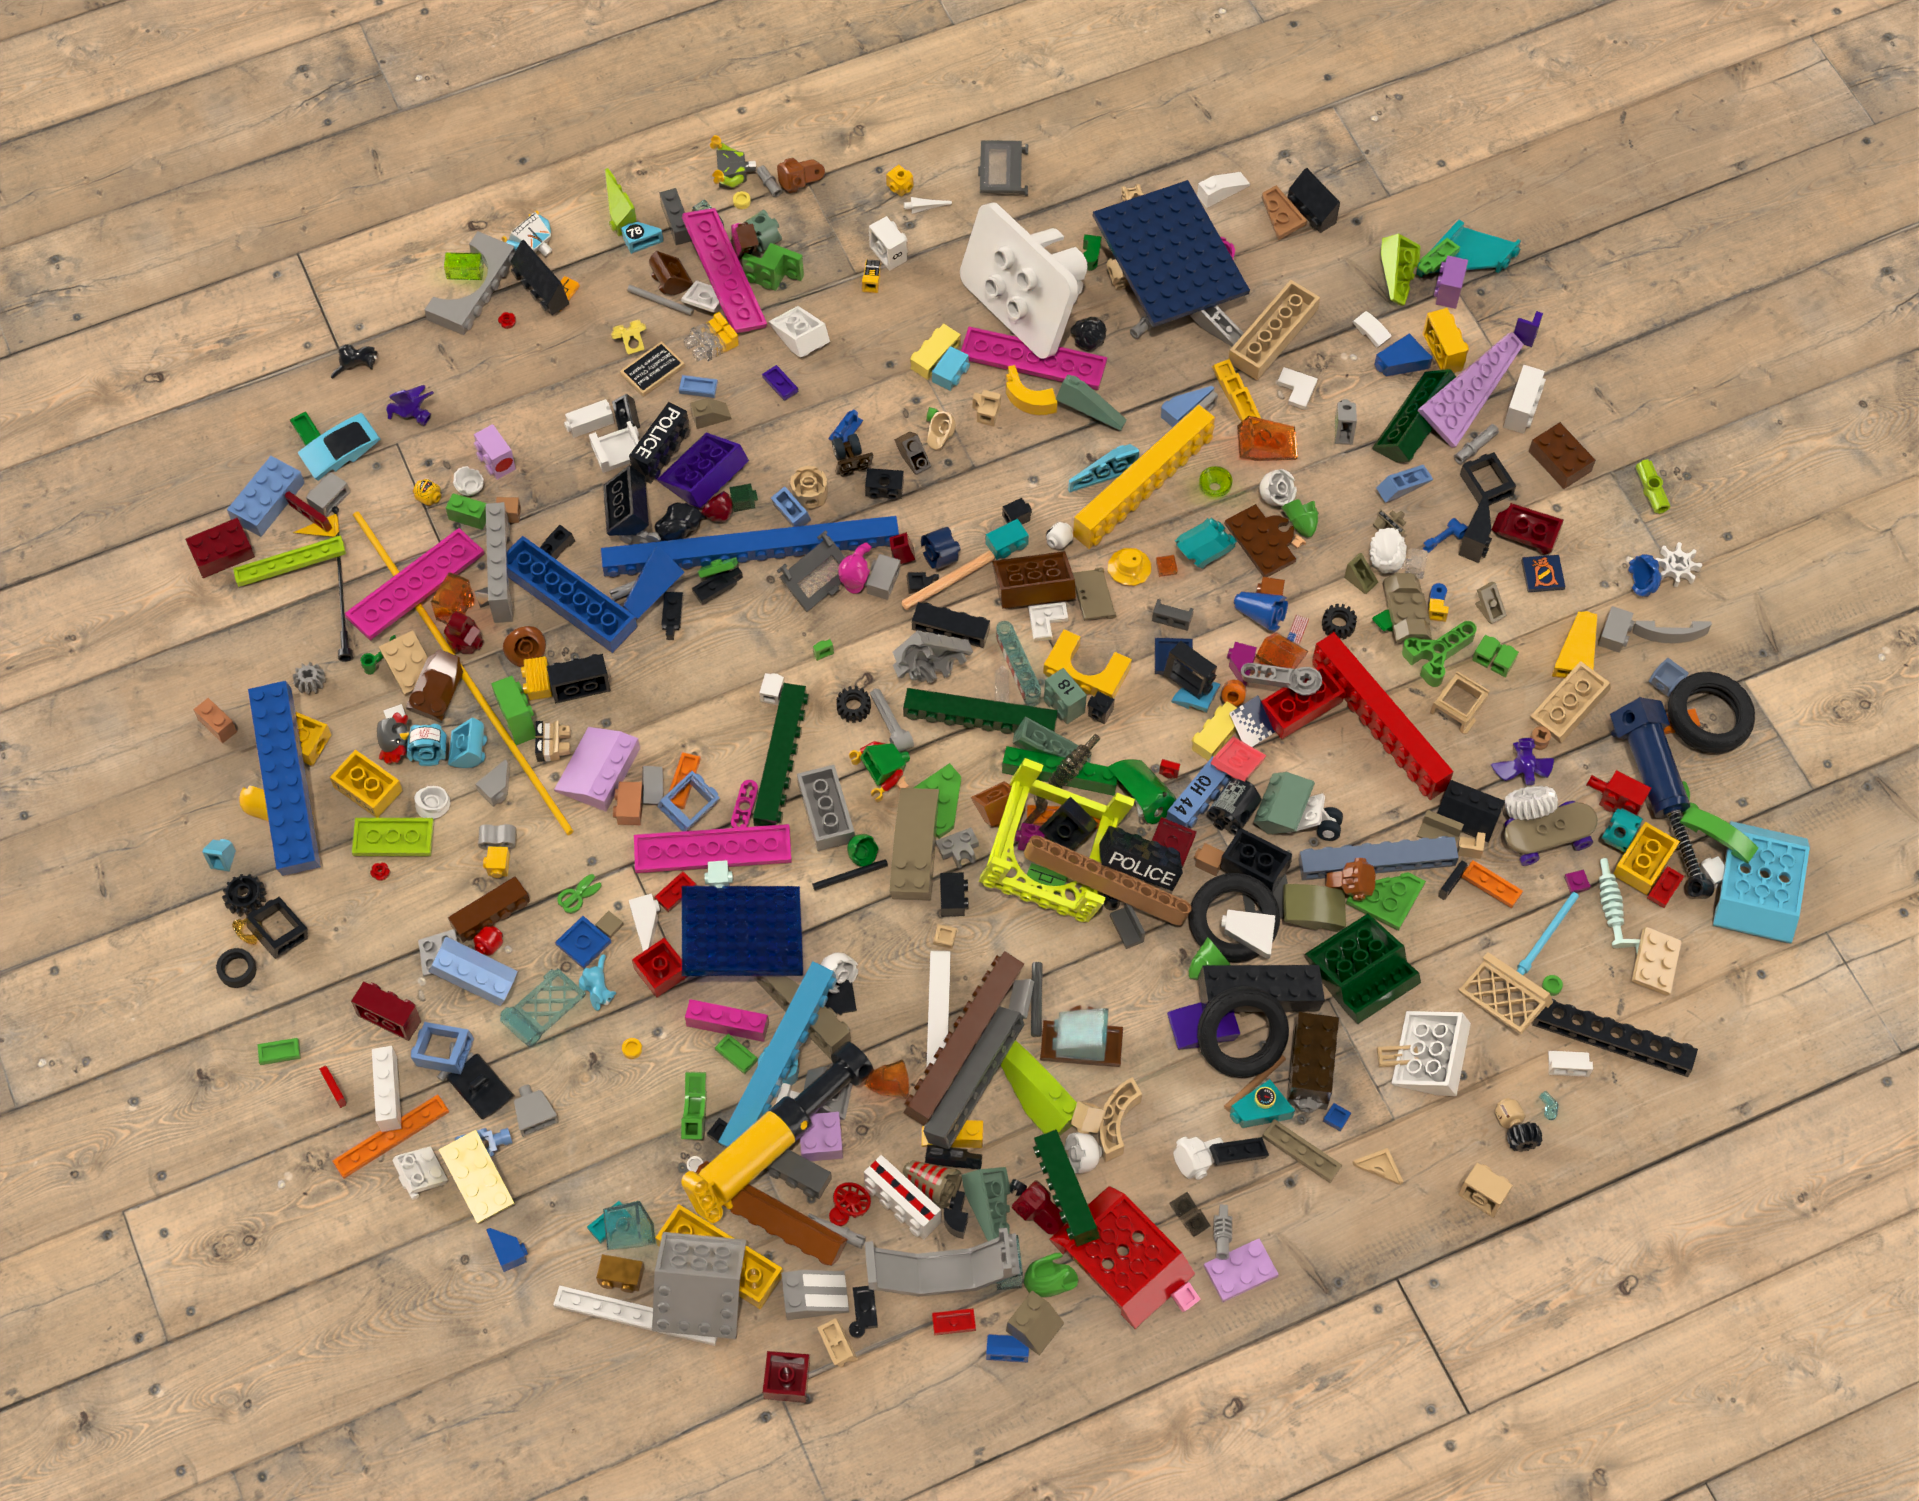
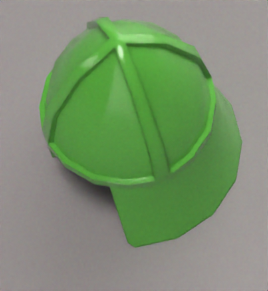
(1303, 517)
(1206, 955)

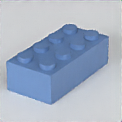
(264, 496)

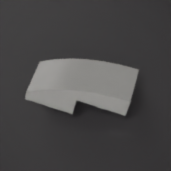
(652, 784)

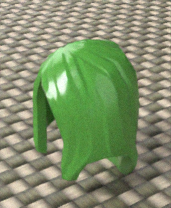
(1050, 1278)

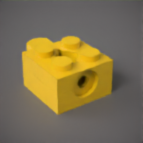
(312, 736)

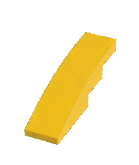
(1234, 390)

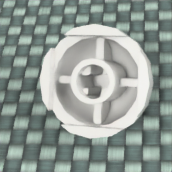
(1277, 488)
(843, 967)
(1083, 1152)

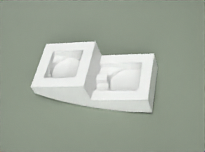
(1372, 328)

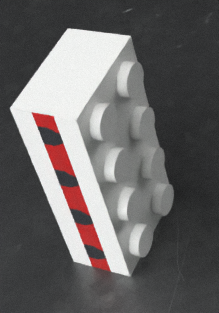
(902, 1197)

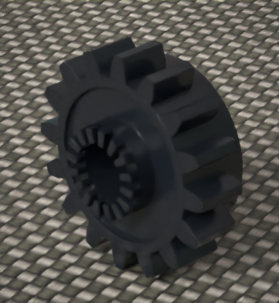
(239, 886)

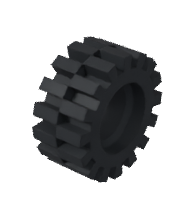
(1341, 612)
(853, 714)

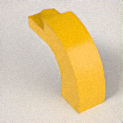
(1028, 400)

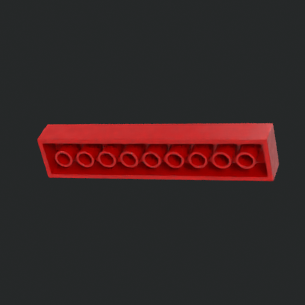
(1384, 718)

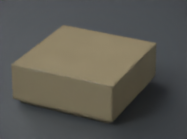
(609, 924)

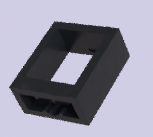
(1496, 494)
(1184, 677)
(285, 942)

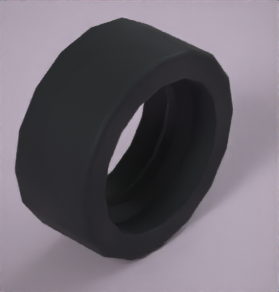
(230, 955)

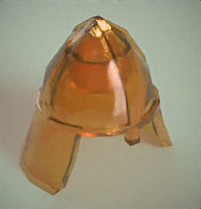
(889, 1080)

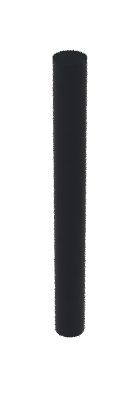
(850, 874)

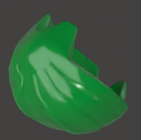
(862, 849)

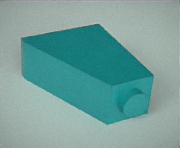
(1249, 1114)

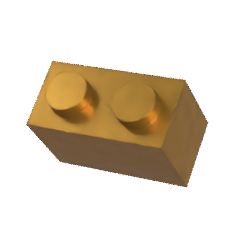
(620, 1273)

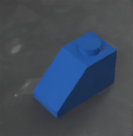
(507, 1249)

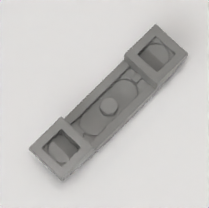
(1648, 631)

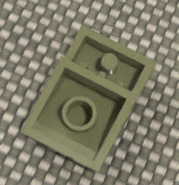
(1314, 906)

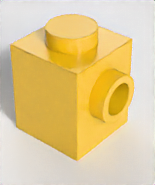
(497, 861)

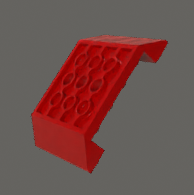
(1143, 1276)

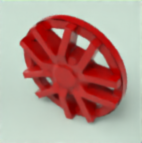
(851, 1199)

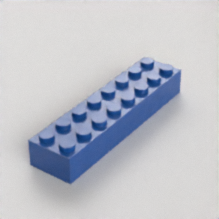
(569, 595)

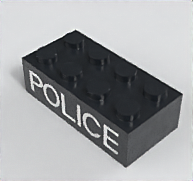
(660, 442)
(1140, 858)

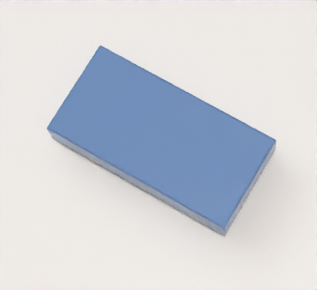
(698, 386)

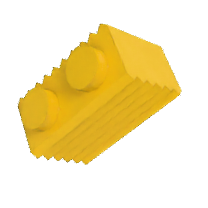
(537, 678)

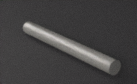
(658, 299)

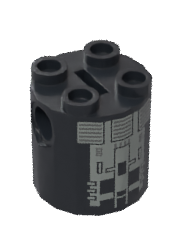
(1234, 805)

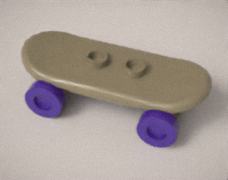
(1567, 824)

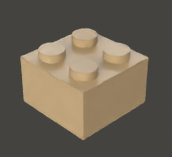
(1485, 1189)

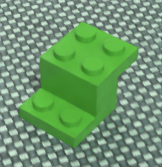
(773, 266)

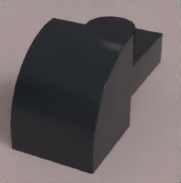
(954, 1218)

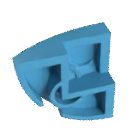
(1186, 699)

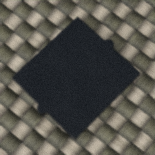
(843, 1000)

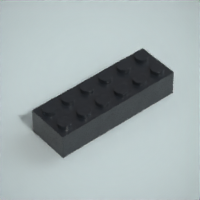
(1294, 986)

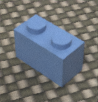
(790, 508)

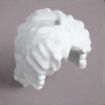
(1388, 550)

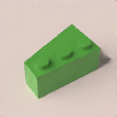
(514, 709)

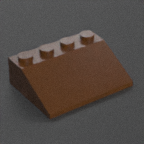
(1034, 579)

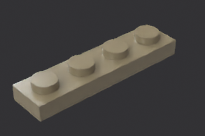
(1302, 1151)

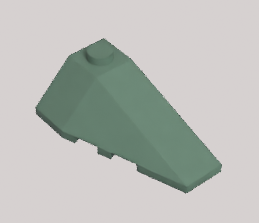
(988, 1198)

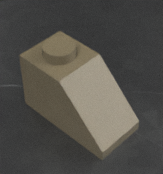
(709, 412)

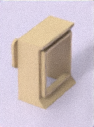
(1471, 687)

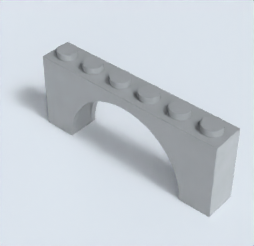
(460, 313)
(498, 584)

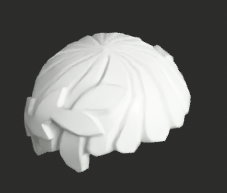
(468, 481)

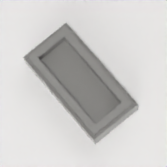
(1021, 996)

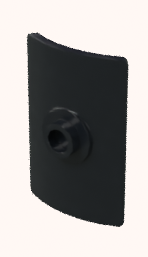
(480, 1087)

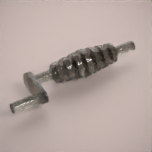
(1065, 772)

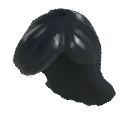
(678, 521)

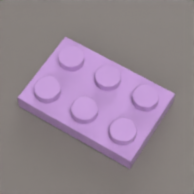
(1242, 1271)

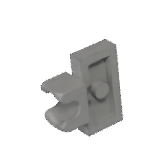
(958, 846)

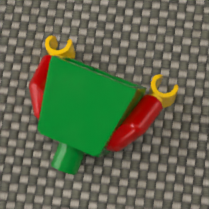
(883, 763)

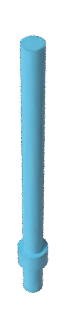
(1525, 965)

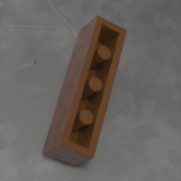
(744, 240)
(489, 909)

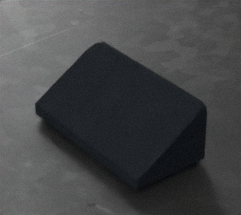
(625, 411)

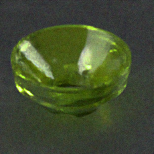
(1216, 475)

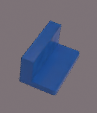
(1006, 1349)

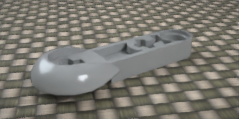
(1285, 677)

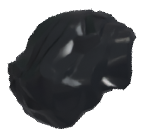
(1089, 333)

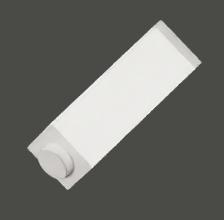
(1251, 930)

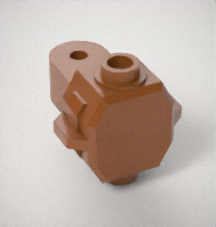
(796, 174)
(1355, 879)

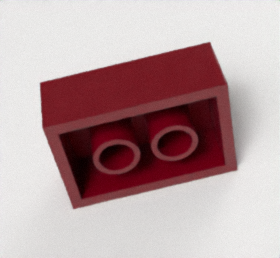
(220, 548)
(386, 1010)

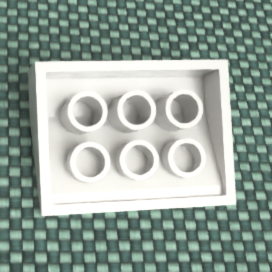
(1440, 1055)

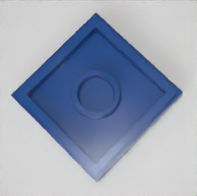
(583, 942)

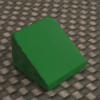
(1383, 620)

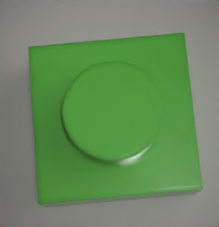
(823, 649)

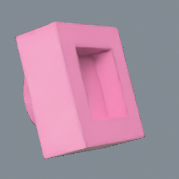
(1185, 1297)

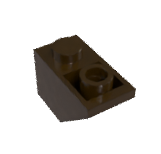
(913, 452)

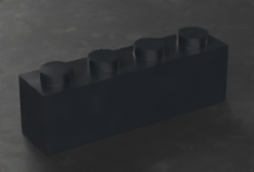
(951, 623)

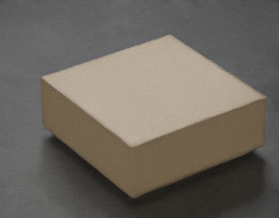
(945, 936)

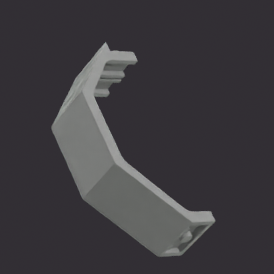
(943, 1270)

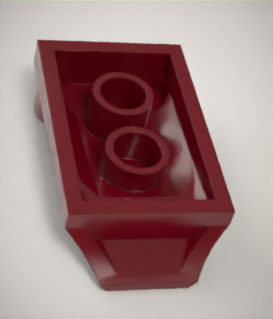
(1529, 527)

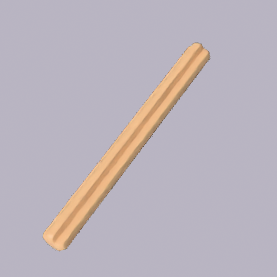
(948, 580)

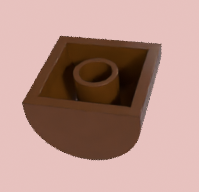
(669, 273)

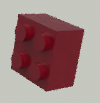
(786, 1376)

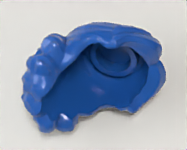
(1645, 575)

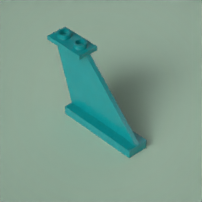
(1479, 248)

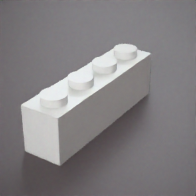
(386, 1088)

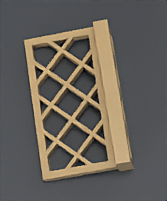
(1518, 983)

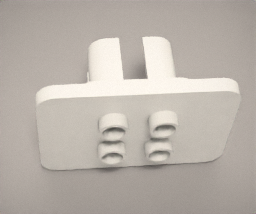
(1021, 279)

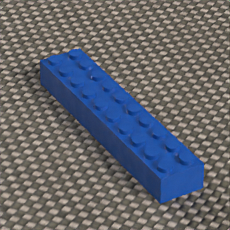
(284, 778)

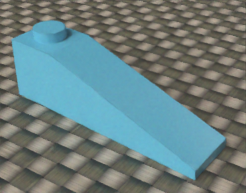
(1105, 468)

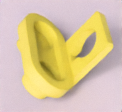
(633, 330)

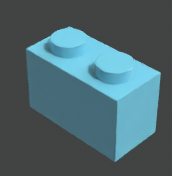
(950, 368)

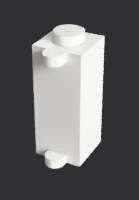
(589, 418)

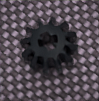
(1524, 1136)

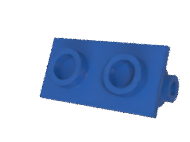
(847, 426)

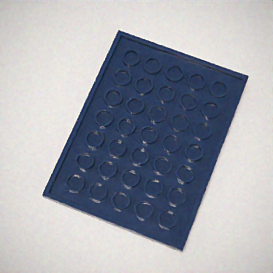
(1170, 253)

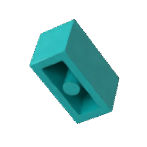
(1007, 539)

